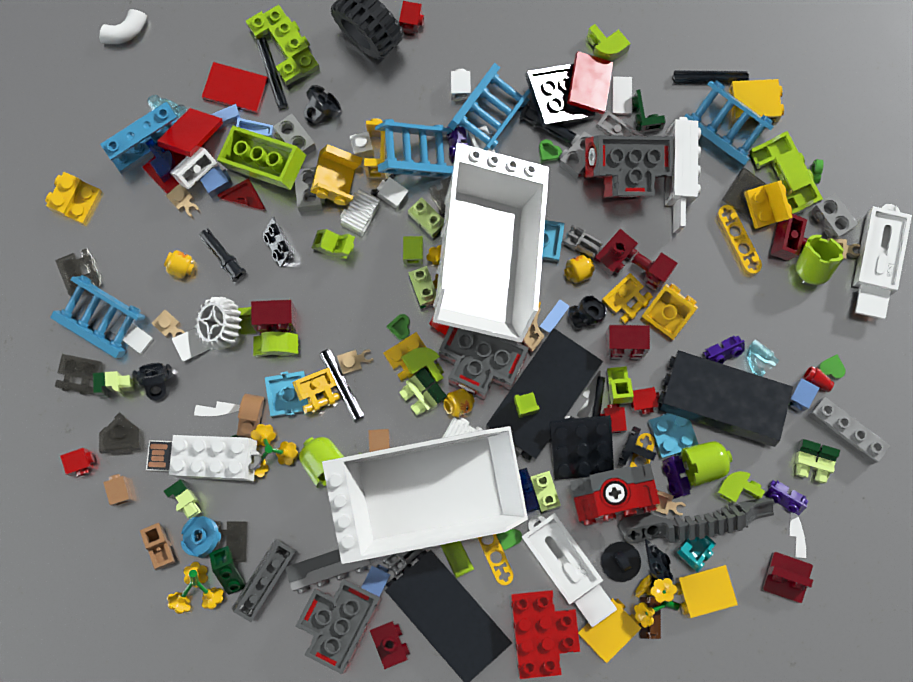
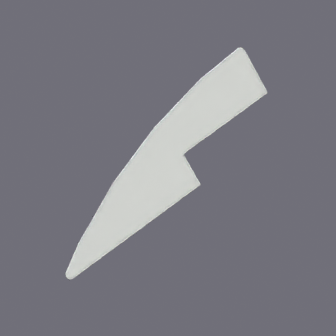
(589, 393)
(221, 409)
(797, 531)

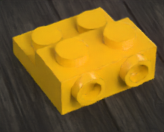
(72, 198)
(670, 310)

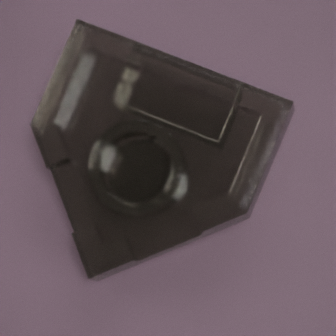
(119, 437)

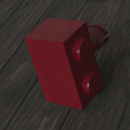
(789, 238)
(616, 252)
(656, 271)
(389, 644)

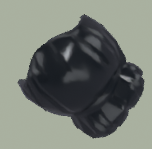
(588, 312)

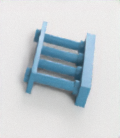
(472, 106)
(726, 141)
(129, 144)
(408, 166)
(81, 326)

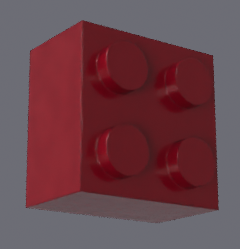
(273, 316)
(627, 341)

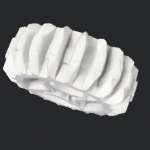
(217, 311)

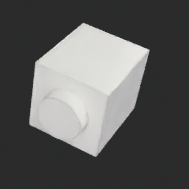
(460, 84)
(362, 145)
(391, 192)

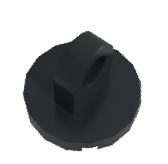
(323, 103)
(153, 375)
(630, 446)
(620, 561)

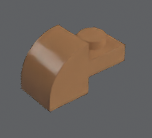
(249, 414)
(158, 546)

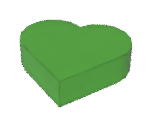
(548, 151)
(817, 169)
(399, 327)
(833, 367)
(509, 538)

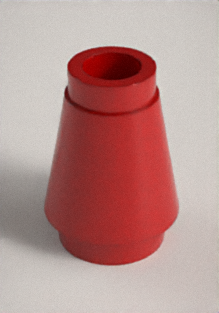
(818, 378)

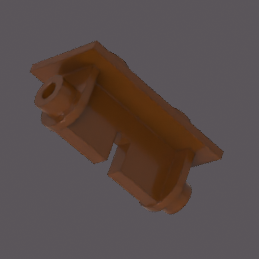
(654, 630)

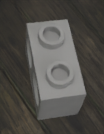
(297, 135)
(577, 153)
(303, 191)
(839, 214)

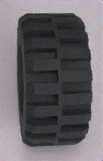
(368, 25)

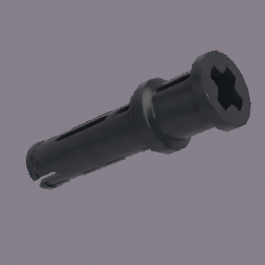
(532, 116)
(226, 260)

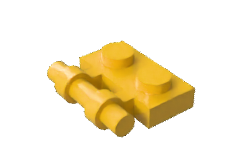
(622, 294)
(395, 353)
(313, 384)

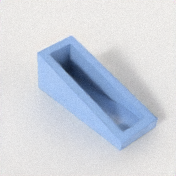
(228, 114)
(257, 127)
(554, 317)

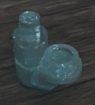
(155, 101)
(760, 351)

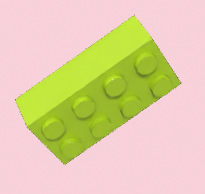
(261, 157)

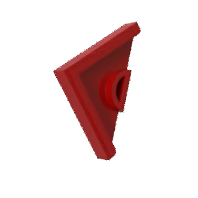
(244, 195)

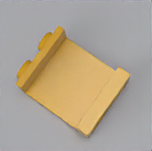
(759, 96)
(371, 164)
(335, 174)
(706, 592)
(611, 633)

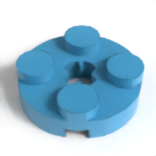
(209, 539)

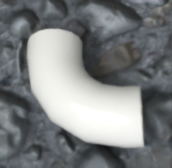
(125, 31)

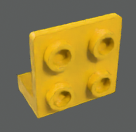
(768, 204)

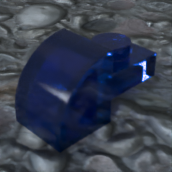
(163, 162)
(528, 492)

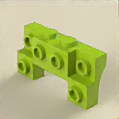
(287, 37)
(790, 169)

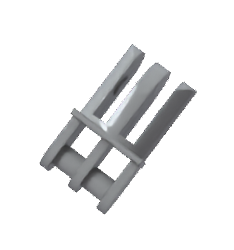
(585, 244)
(402, 557)

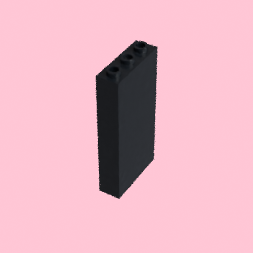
(557, 380)
(725, 398)
(447, 616)

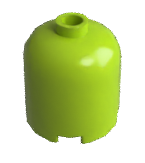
(819, 260)
(314, 453)
(706, 462)

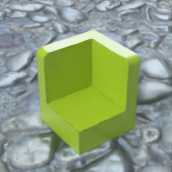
(413, 249)
(245, 324)
(526, 404)

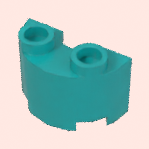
(696, 551)

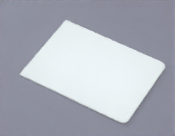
(188, 345)

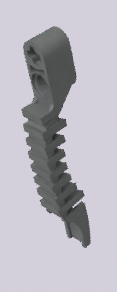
(649, 526)

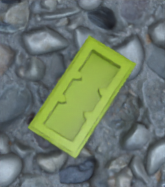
(457, 558)

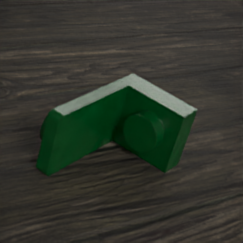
(652, 122)
(225, 571)

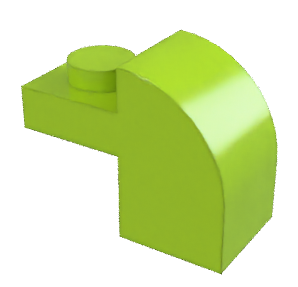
(610, 47)
(333, 244)
(275, 343)
(423, 357)
(619, 385)
(735, 483)

